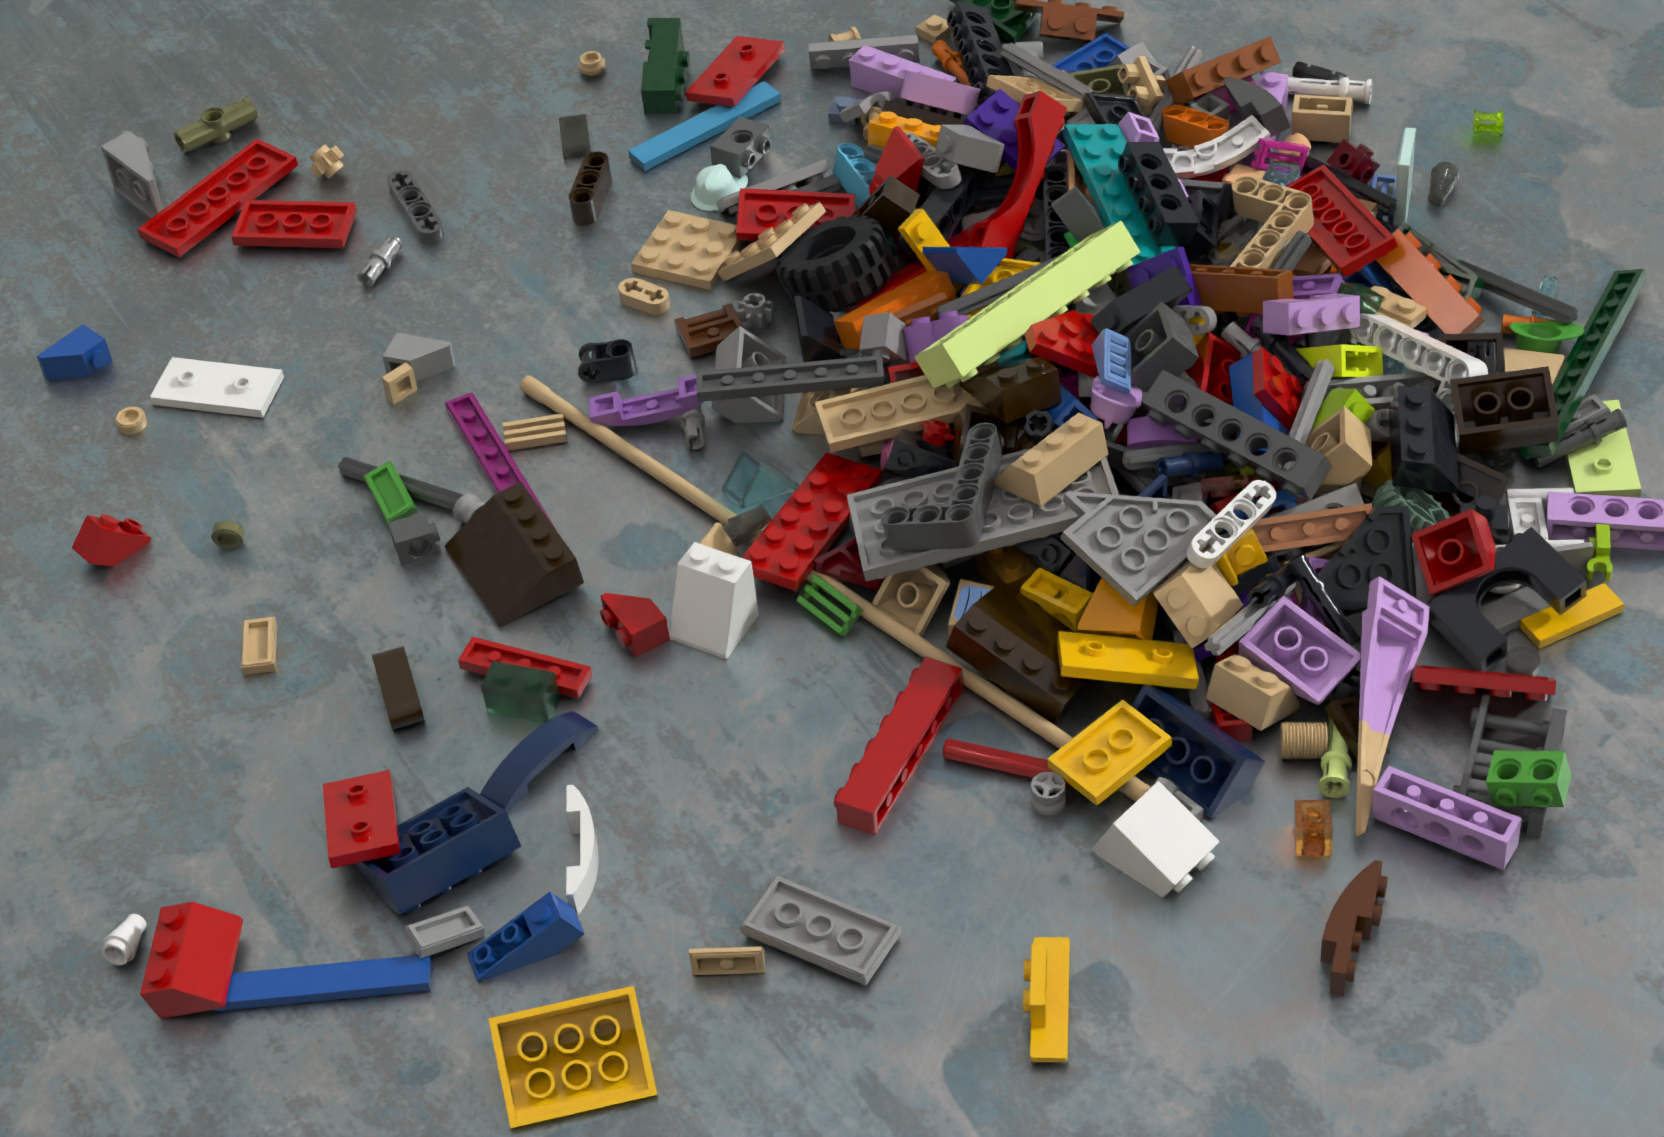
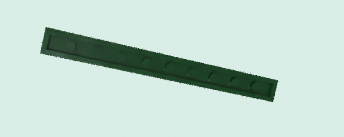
(1590, 351)

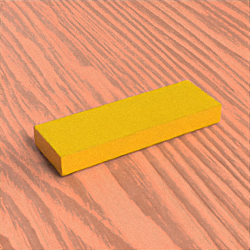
(1548, 626)

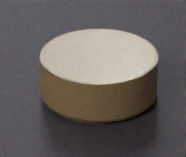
(131, 420)

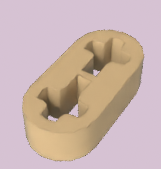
(644, 296)

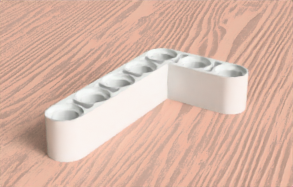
(1418, 352)

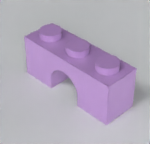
(1311, 315)

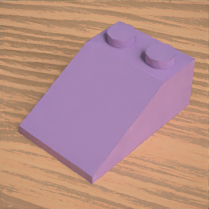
(1299, 651)

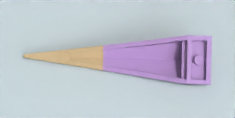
(1390, 645)

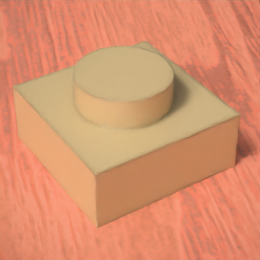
(933, 29)
(399, 383)

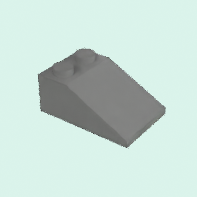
(133, 172)

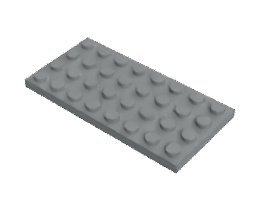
(1006, 524)

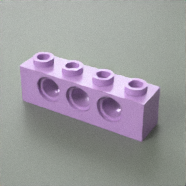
(1632, 520)
(1446, 817)

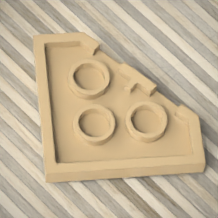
(771, 242)

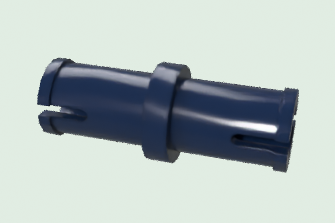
(1190, 464)

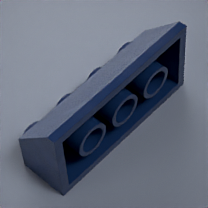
(1202, 758)

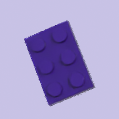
(996, 120)

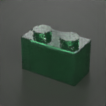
(520, 692)

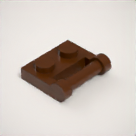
(706, 331)

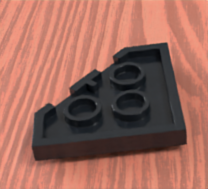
(1374, 549)

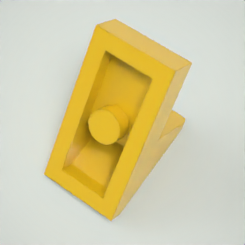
(1241, 557)

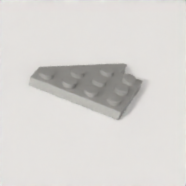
(1133, 538)

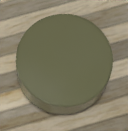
(227, 534)

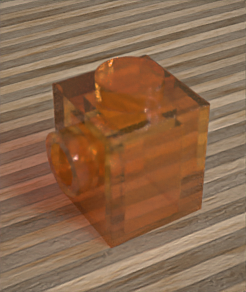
(1313, 828)

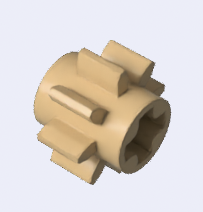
(326, 161)

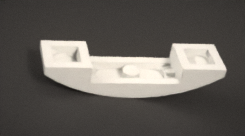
(582, 878)

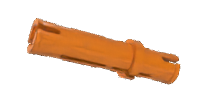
(950, 61)

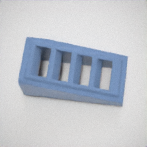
(1112, 356)

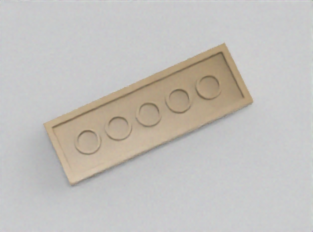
(888, 408)

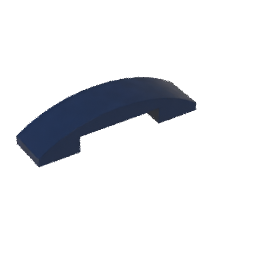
(534, 754)

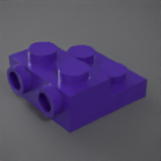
(1154, 266)

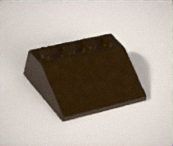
(513, 556)
(1018, 650)

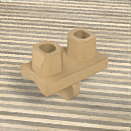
(1144, 85)

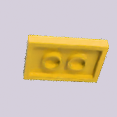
(1109, 752)

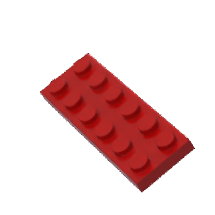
(217, 197)
(1342, 224)
(809, 521)

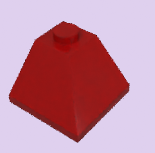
(899, 160)
(1455, 551)

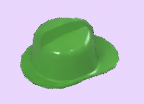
(1544, 335)

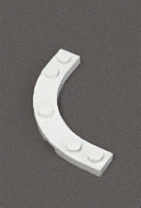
(1209, 155)

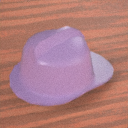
(1113, 405)

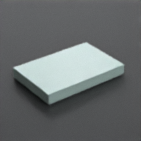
(1404, 175)

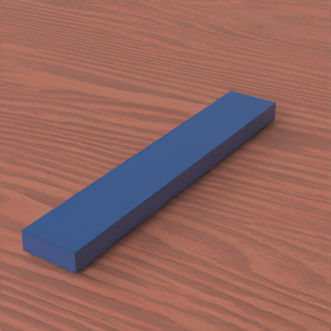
(328, 982)

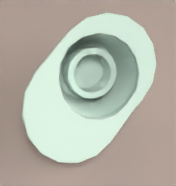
(713, 184)

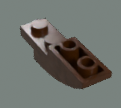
(1351, 922)

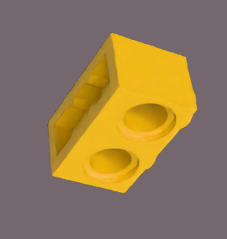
(1057, 597)

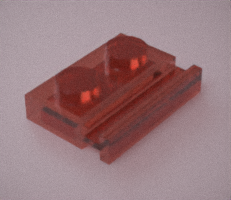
(1226, 485)

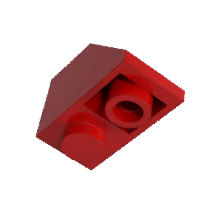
(109, 540)
(635, 622)

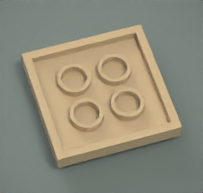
(687, 250)

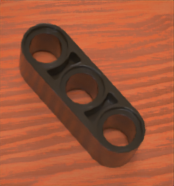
(590, 188)
(398, 688)

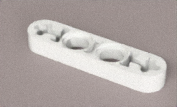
(1227, 520)

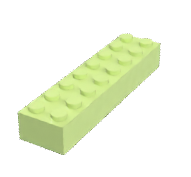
(1033, 300)

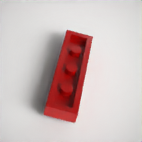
(480, 654)

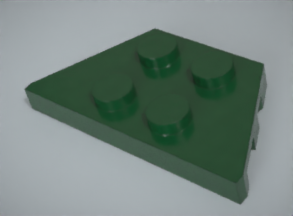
(1007, 22)

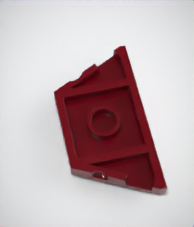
(845, 565)

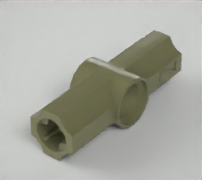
(215, 125)

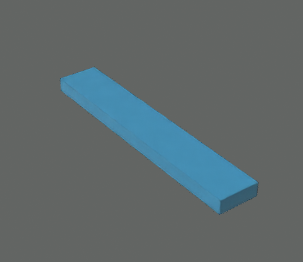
(702, 127)

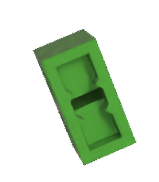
(1528, 778)

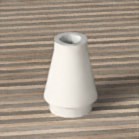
(123, 941)

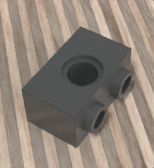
(741, 146)

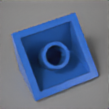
(965, 264)

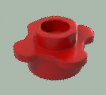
(936, 432)

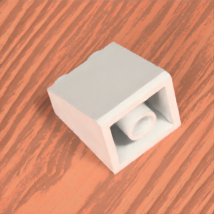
(712, 600)
(1157, 842)

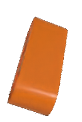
(1191, 126)

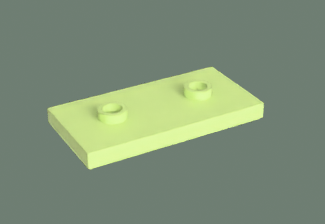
(1605, 466)

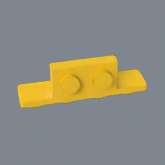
(1048, 998)

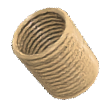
(1303, 740)

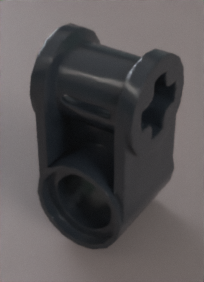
(609, 359)

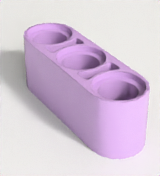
(939, 93)

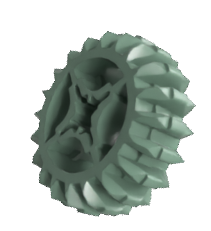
(1422, 507)

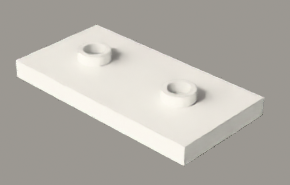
(217, 387)

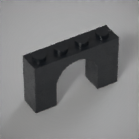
(1523, 561)

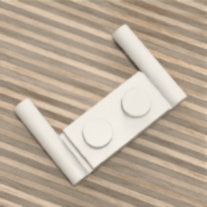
(1527, 511)

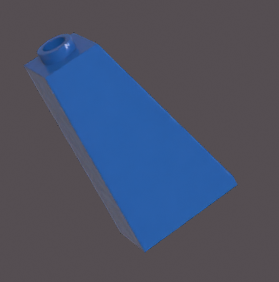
(1243, 397)

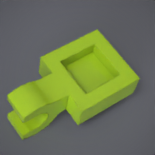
(1601, 552)

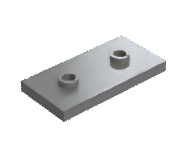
(821, 930)

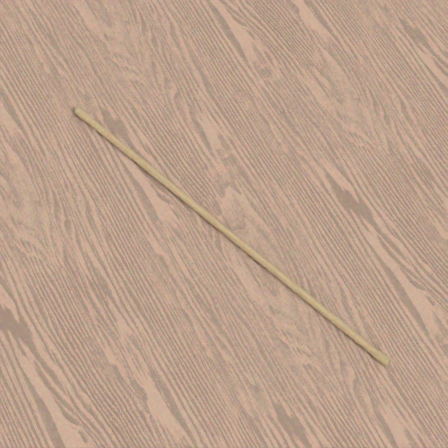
(541, 393)

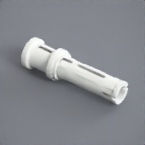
(1344, 88)

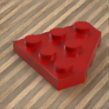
(1066, 341)

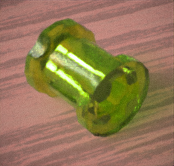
(1497, 127)

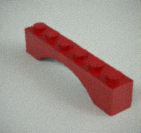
(1036, 128)

